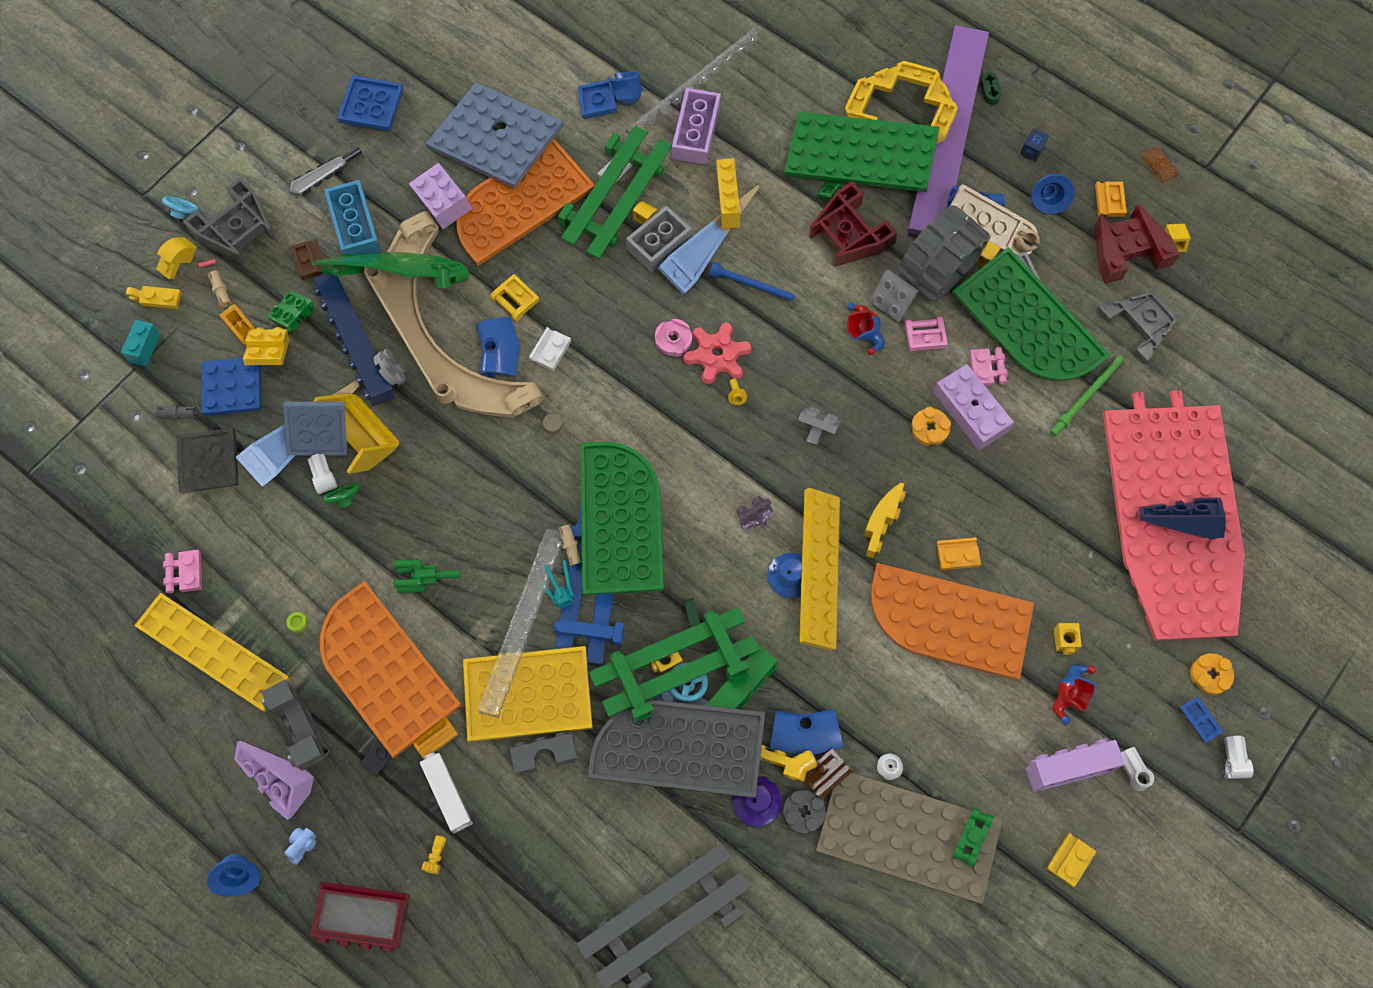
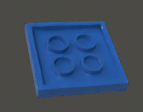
(370, 103)
(230, 387)

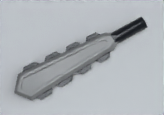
(312, 178)

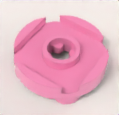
(676, 347)

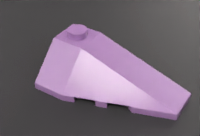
(276, 777)

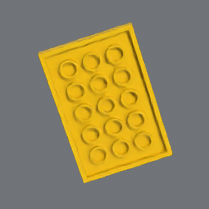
(545, 696)

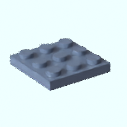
(315, 428)

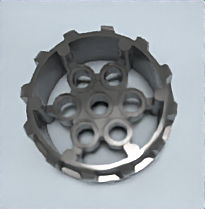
(943, 253)

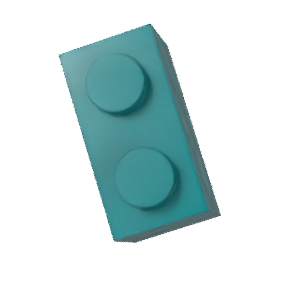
(140, 343)

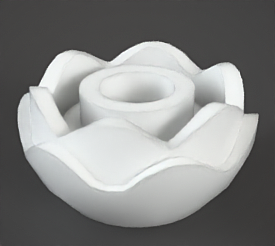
(885, 771)

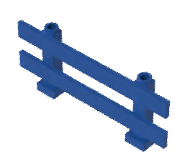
(599, 631)

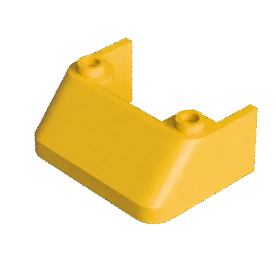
(364, 432)

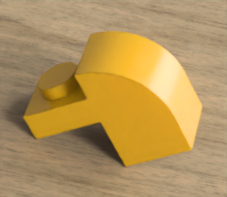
(173, 253)

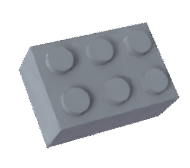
(658, 238)

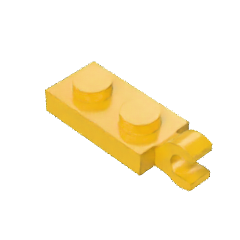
(155, 297)

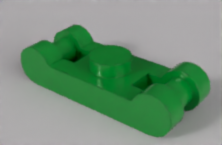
(973, 837)

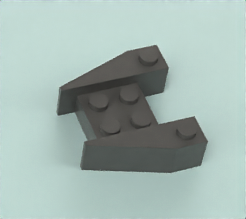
(233, 226)
(289, 707)

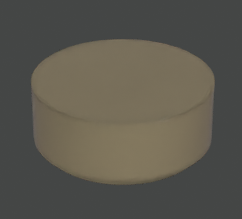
(552, 423)

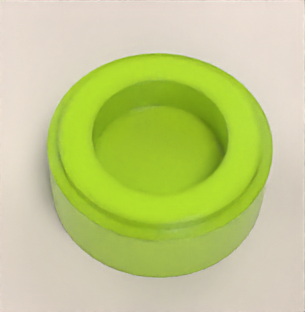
(297, 622)

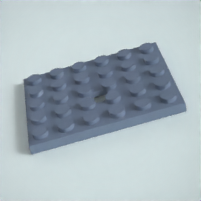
(500, 154)

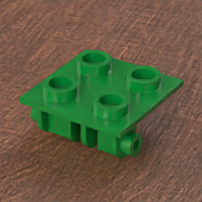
(290, 309)

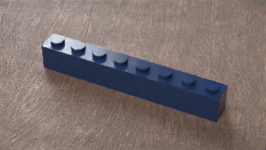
(353, 338)

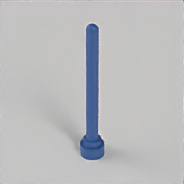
(718, 271)

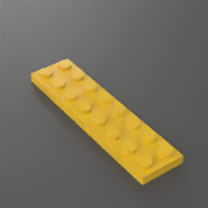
(820, 570)
(209, 650)

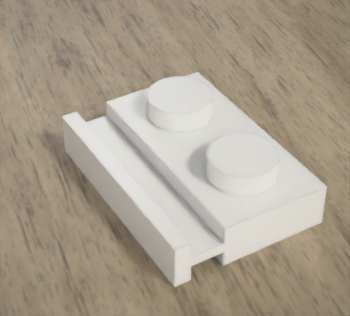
(550, 349)

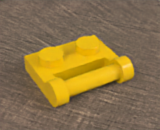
(517, 292)

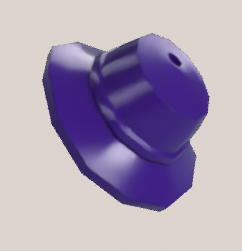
(766, 807)

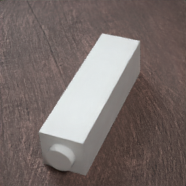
(446, 792)

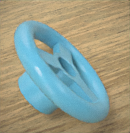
(179, 206)
(689, 689)

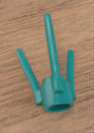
(562, 596)

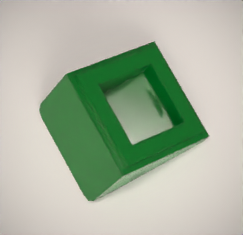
(829, 191)

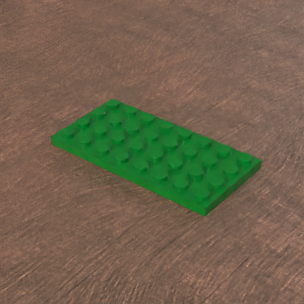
(862, 151)

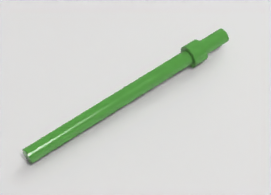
(1066, 418)

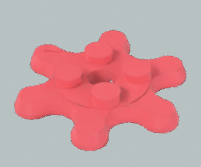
(714, 364)

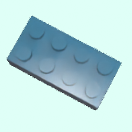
(352, 219)

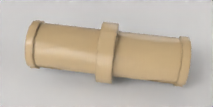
(219, 289)
(570, 545)

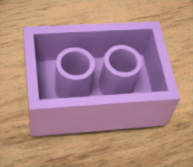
(440, 196)

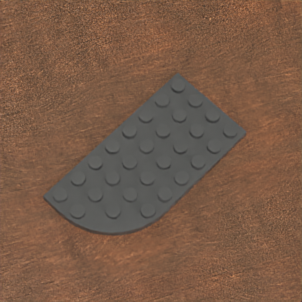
(682, 749)

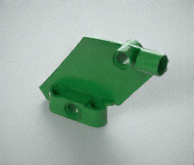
(402, 263)

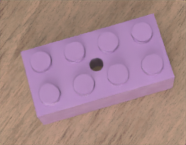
(696, 126)
(973, 407)
(1074, 765)

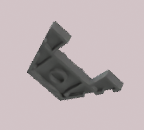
(1147, 315)

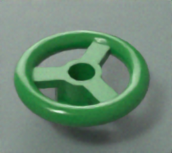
(342, 495)

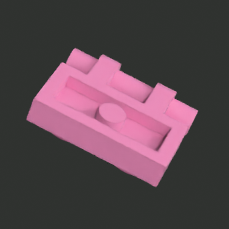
(982, 362)
(189, 571)

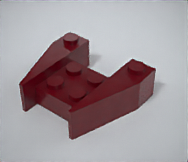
(848, 231)
(1129, 241)

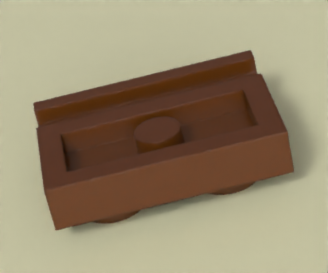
(304, 254)
(828, 774)

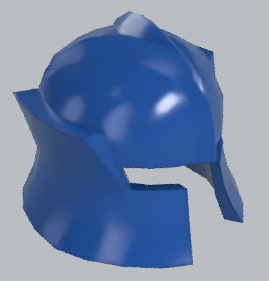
(626, 87)

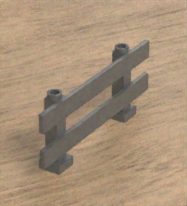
(717, 900)

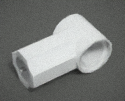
(323, 478)
(1237, 762)
(1134, 766)

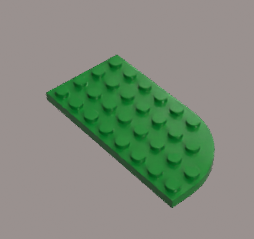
(1029, 320)
(620, 521)

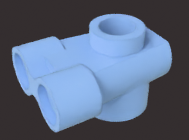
(301, 842)

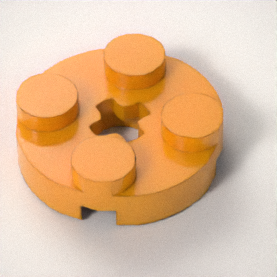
(930, 416)
(1222, 668)

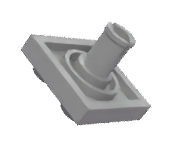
(893, 295)
(819, 423)

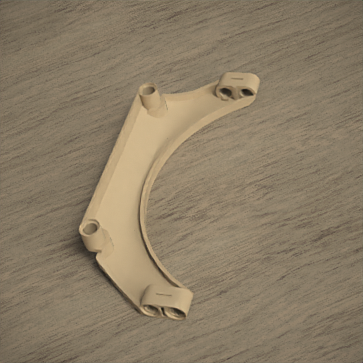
(400, 301)

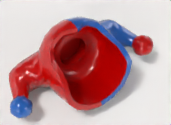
(865, 326)
(1074, 691)

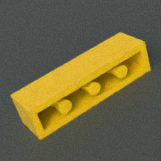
(728, 193)

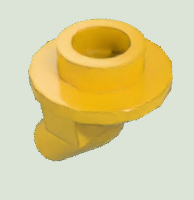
(737, 395)

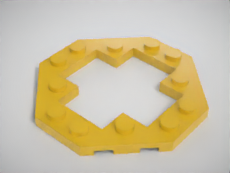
(909, 72)

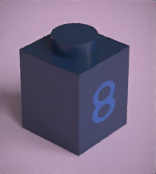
(1034, 145)

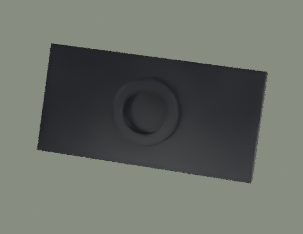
(376, 759)

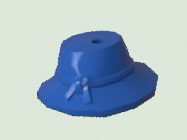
(1053, 194)
(783, 583)
(233, 876)

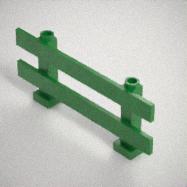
(624, 154)
(636, 695)

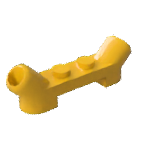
(794, 767)

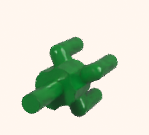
(420, 575)

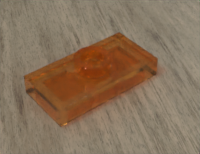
(1160, 164)

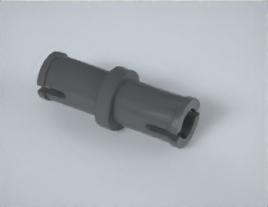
(177, 412)

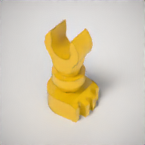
(432, 866)

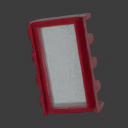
(360, 916)

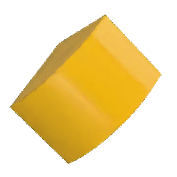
(643, 212)
(1180, 236)

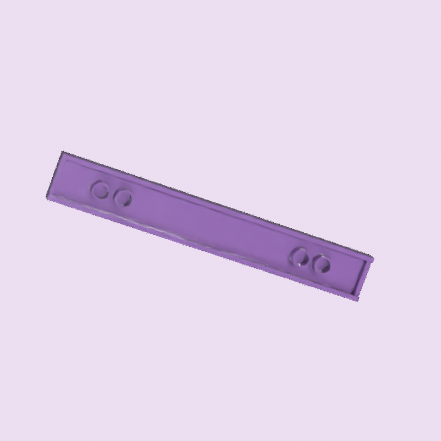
(961, 80)

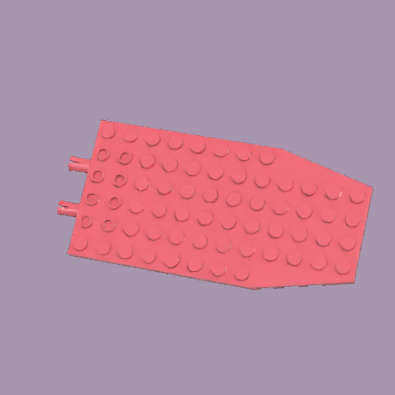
(1164, 457)

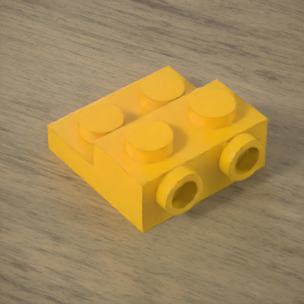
(266, 346)

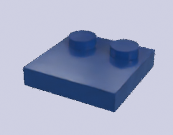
(597, 99)

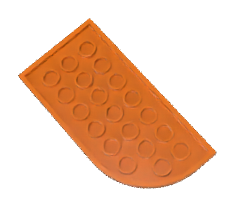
(508, 214)
(951, 621)

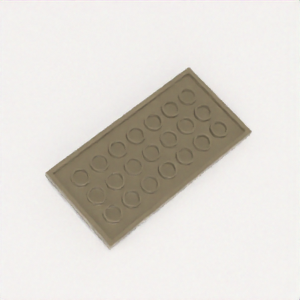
(905, 837)

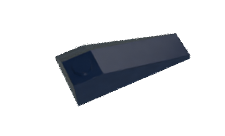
(1200, 518)

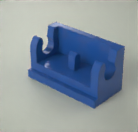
(1201, 719)

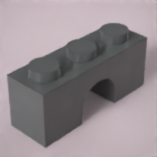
(525, 755)

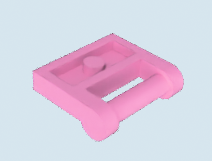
(928, 338)

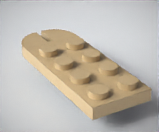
(1003, 225)

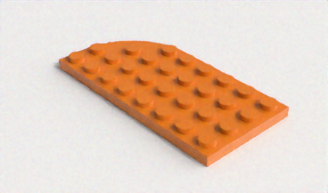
(382, 671)

